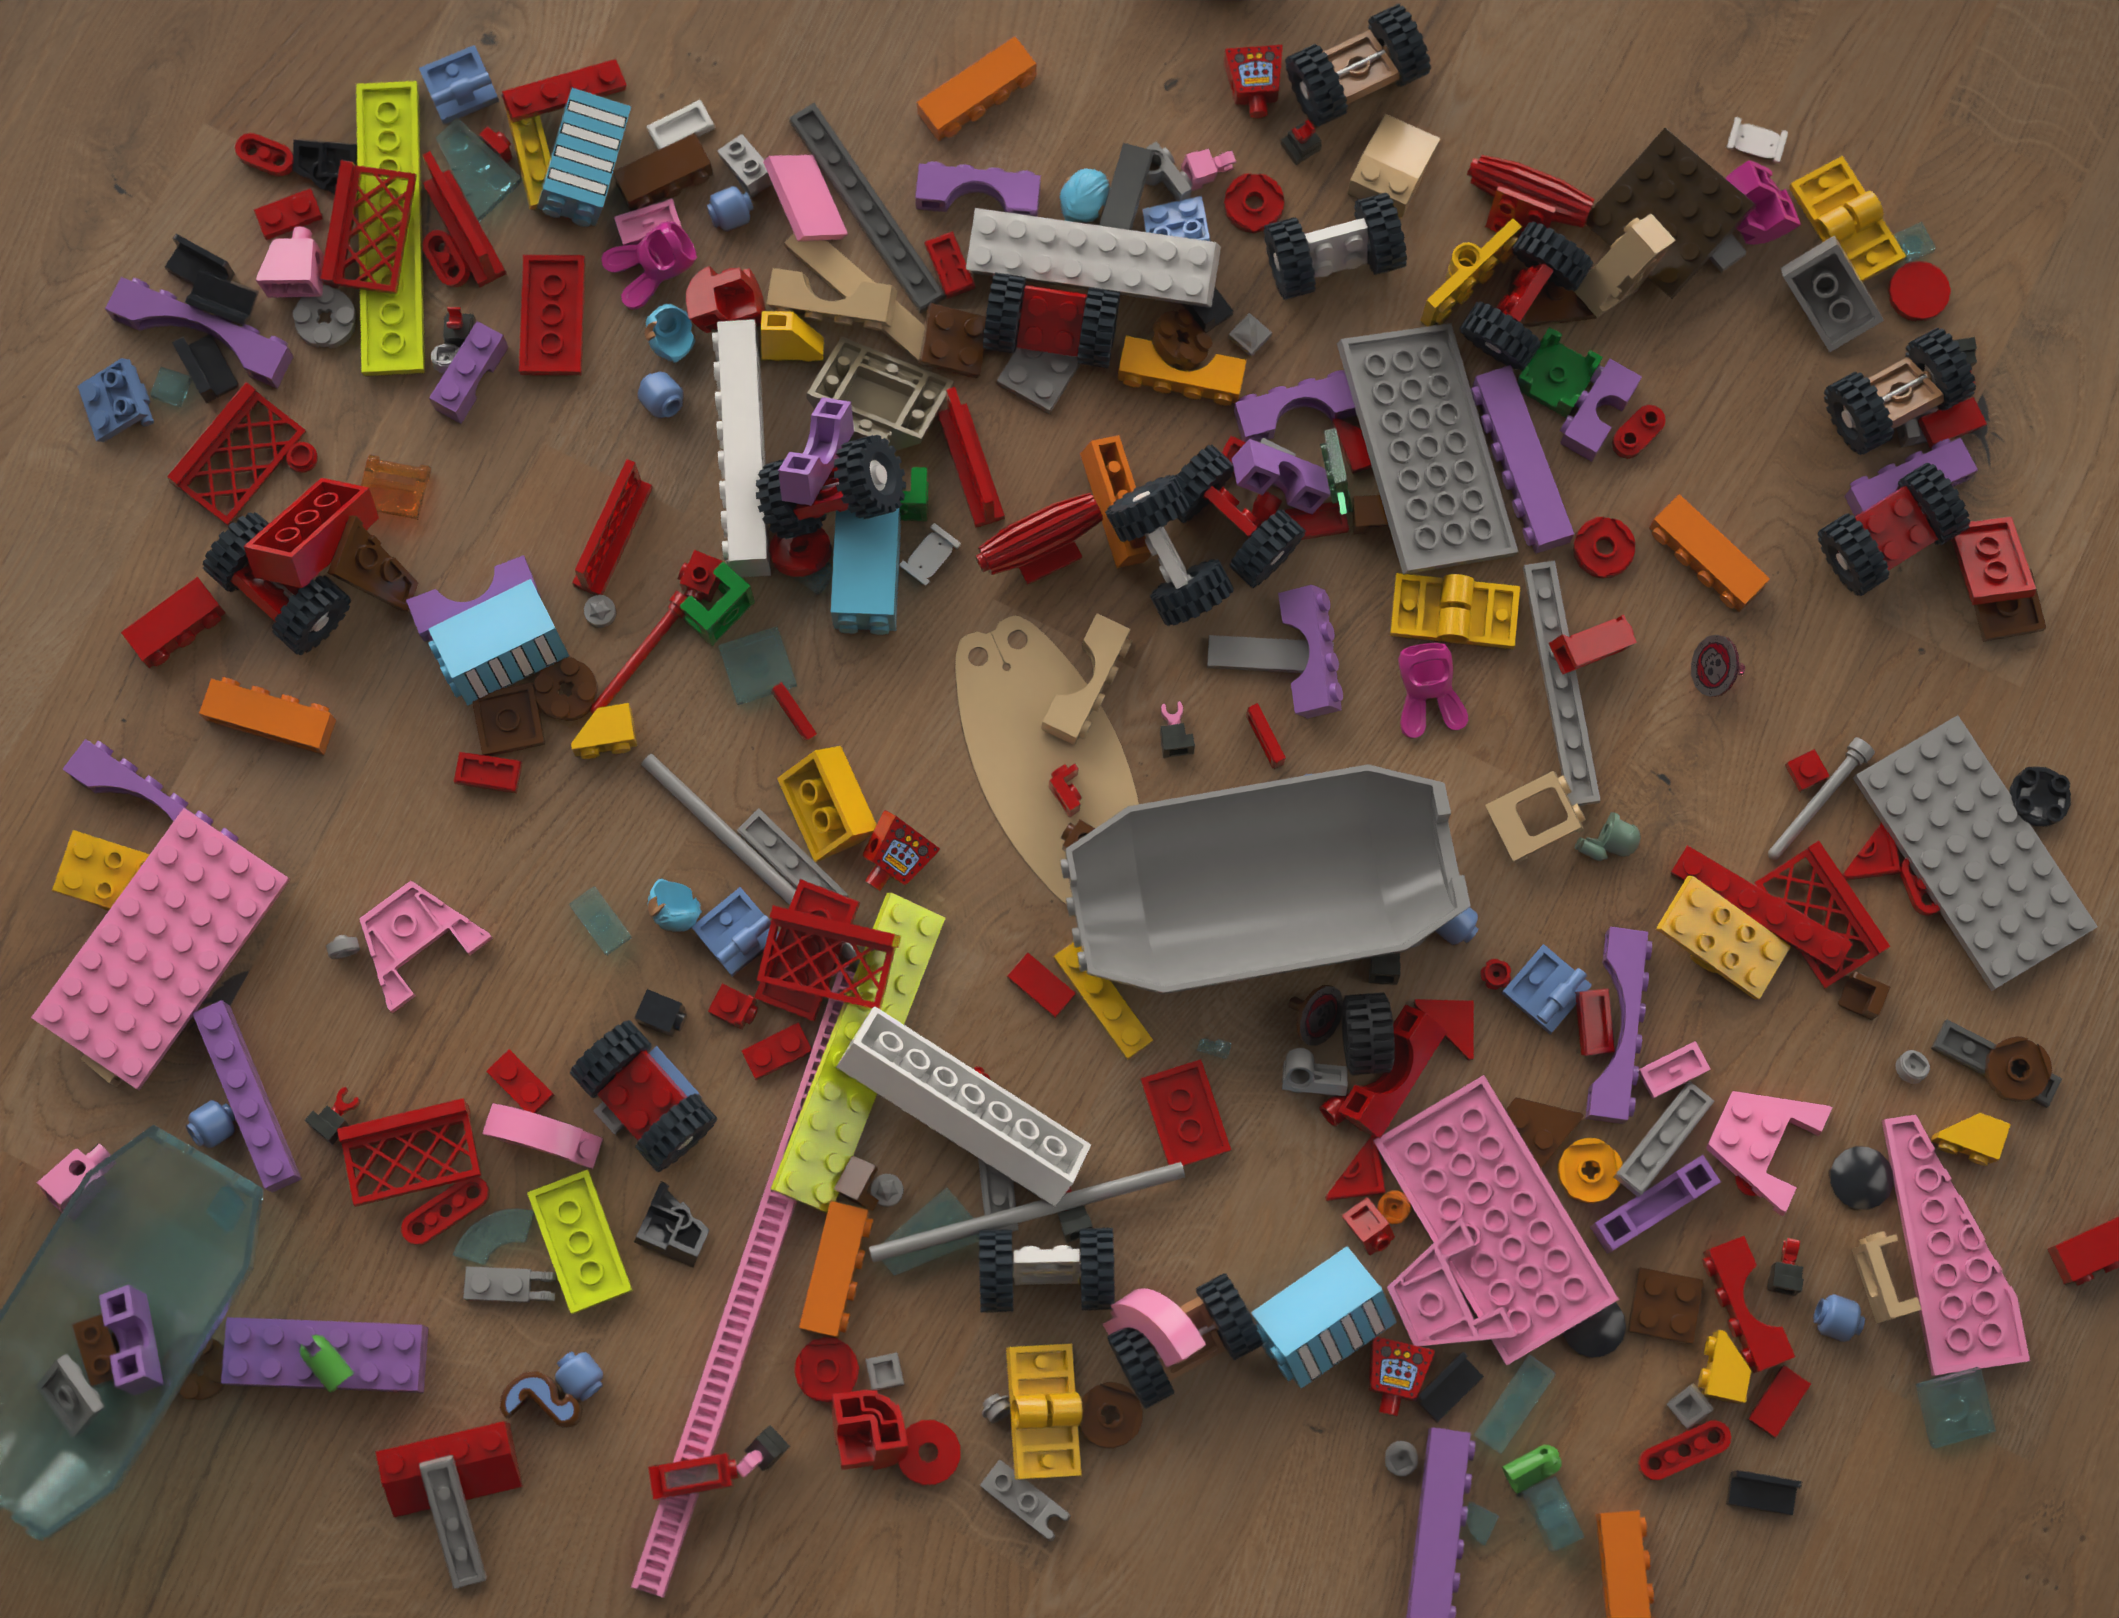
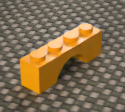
(1217, 380)

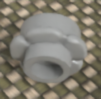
(996, 1408)

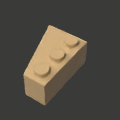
(1625, 265)

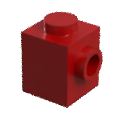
(698, 576)

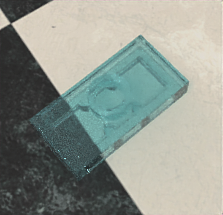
(600, 920)

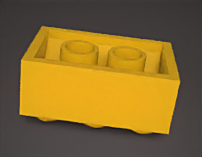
(827, 802)

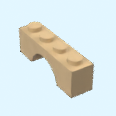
(868, 304)
(1070, 713)

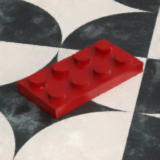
(552, 315)
(815, 901)

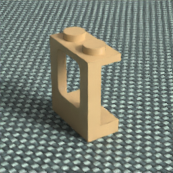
(1511, 827)
(1878, 1281)

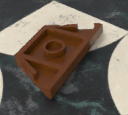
(1542, 1126)

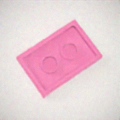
(805, 197)

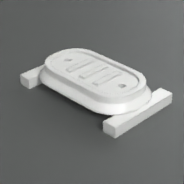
(1757, 140)
(930, 554)

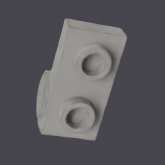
(746, 165)
(1176, 182)
(1303, 1075)

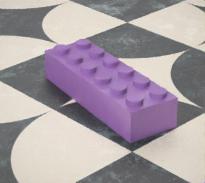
(379, 1354)

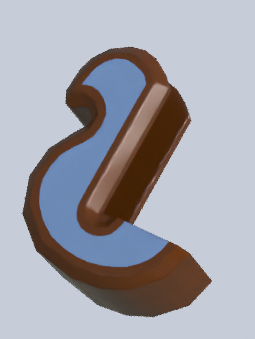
(546, 1394)

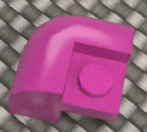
(1774, 210)

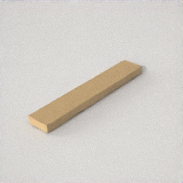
(845, 279)

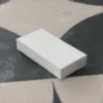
(681, 124)

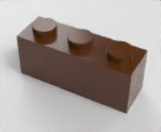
(663, 173)

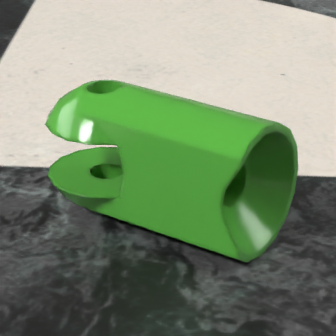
(326, 1364)
(1532, 1467)

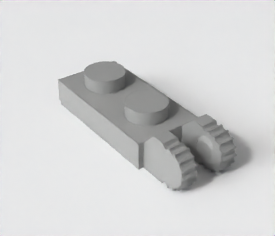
(505, 1284)

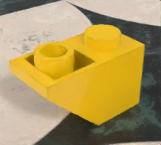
(789, 338)
(606, 730)
(1977, 1136)
(1726, 1370)

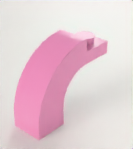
(542, 1134)
(1159, 1321)

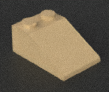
(1393, 163)

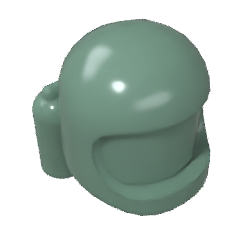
(1615, 837)

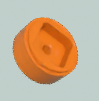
(1394, 1206)

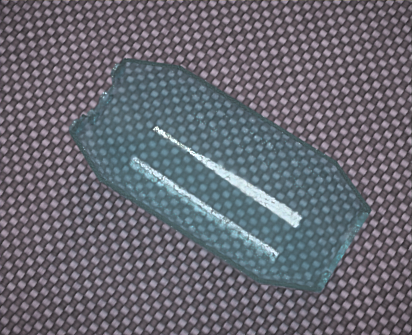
(140, 1219)

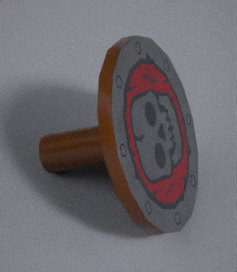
(1318, 1014)

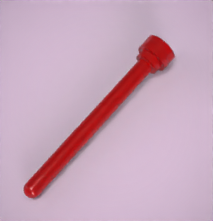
(642, 652)

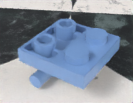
(459, 84)
(1178, 219)
(115, 400)
(734, 931)
(1546, 988)

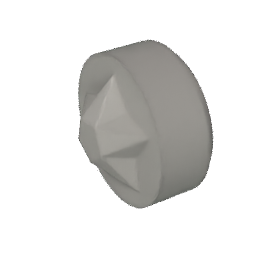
(443, 356)
(600, 611)
(342, 947)
(1912, 1066)
(887, 1190)
(1401, 1458)

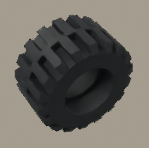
(1368, 1033)

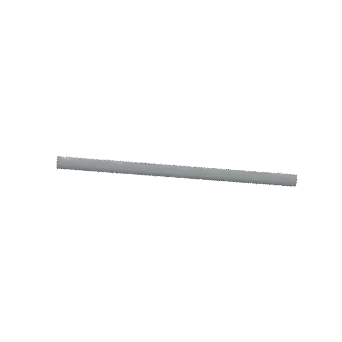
(727, 835)
(1026, 1212)

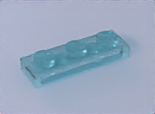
(1514, 1404)

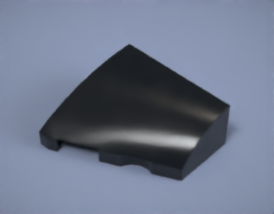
(321, 160)
(672, 1228)

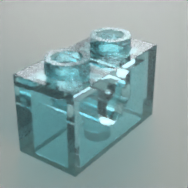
(1553, 1514)

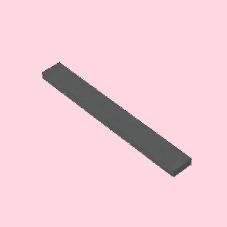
(867, 208)

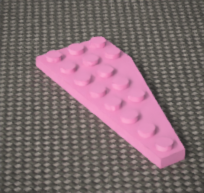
(1965, 1302)

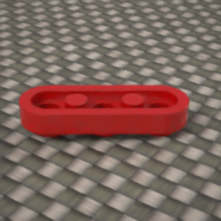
(430, 1212)
(1697, 1443)

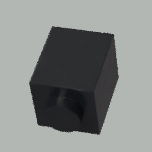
(661, 1013)

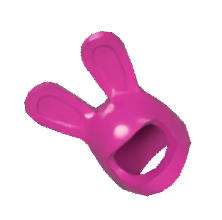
(662, 254)
(1426, 675)

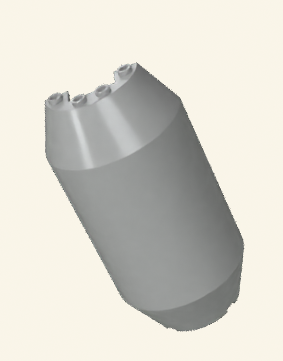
(1264, 879)

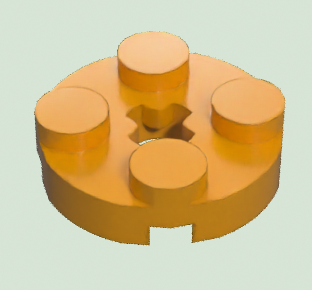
(1574, 1160)

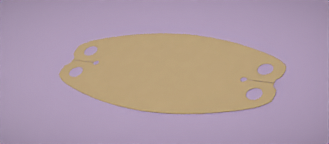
(1016, 758)

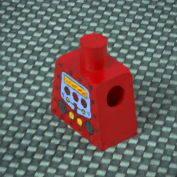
(1254, 76)
(896, 851)
(1397, 1372)

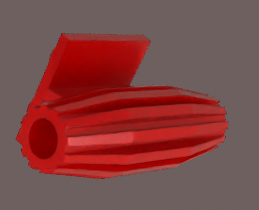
(1527, 195)
(1041, 540)

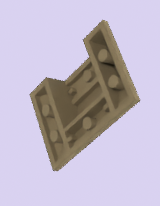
(884, 393)

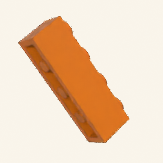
(977, 89)
(1110, 480)
(1708, 553)
(267, 715)
(835, 1269)
(1624, 1564)

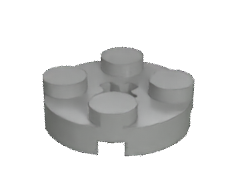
(325, 335)

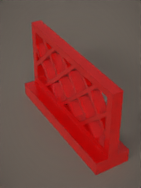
(342, 222)
(462, 223)
(216, 435)
(970, 461)
(612, 531)
(1845, 899)
(835, 930)
(403, 1125)

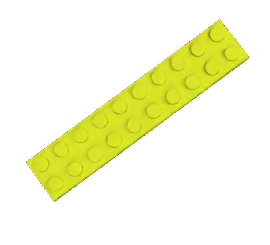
(391, 141)
(836, 1102)

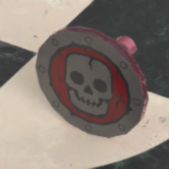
(1715, 665)

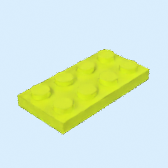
(579, 1241)

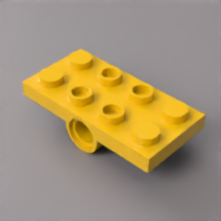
(1842, 208)
(1466, 269)
(1455, 610)
(96, 869)
(1723, 937)
(1044, 1411)

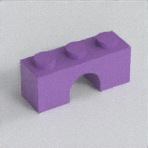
(458, 385)
(1611, 387)
(1302, 482)
(129, 1317)

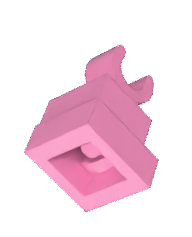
(1203, 168)

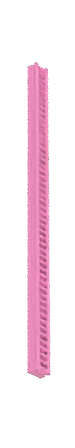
(731, 1338)

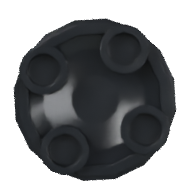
(2041, 796)
(1861, 1178)
(1598, 1333)

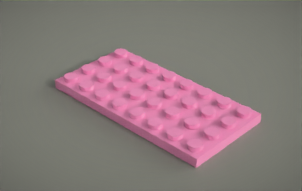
(161, 949)
(1528, 1254)

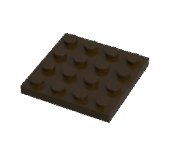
(1686, 199)

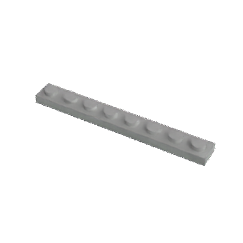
(1561, 690)

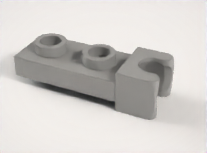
(1023, 1499)

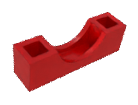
(1376, 1104)
(1730, 1267)

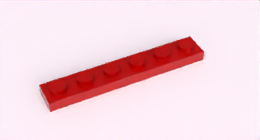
(1766, 909)

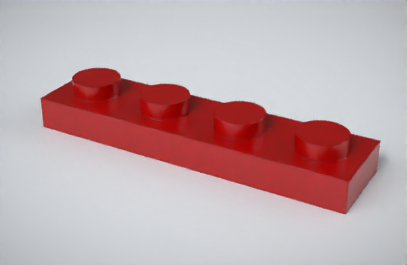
(553, 92)

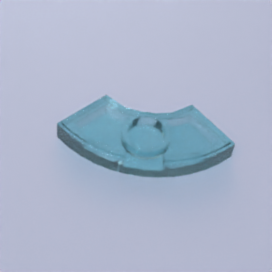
(492, 1232)

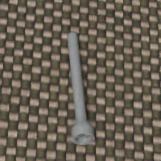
(1858, 753)

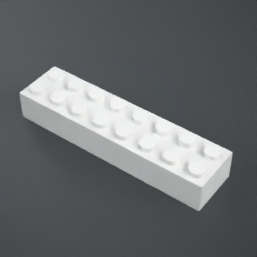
(1094, 257)
(743, 445)
(964, 1106)

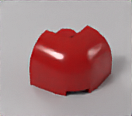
(724, 297)
(868, 1430)

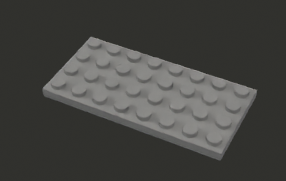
(1427, 448)
(1974, 852)

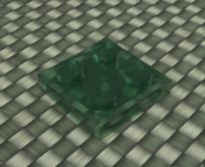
(1335, 471)

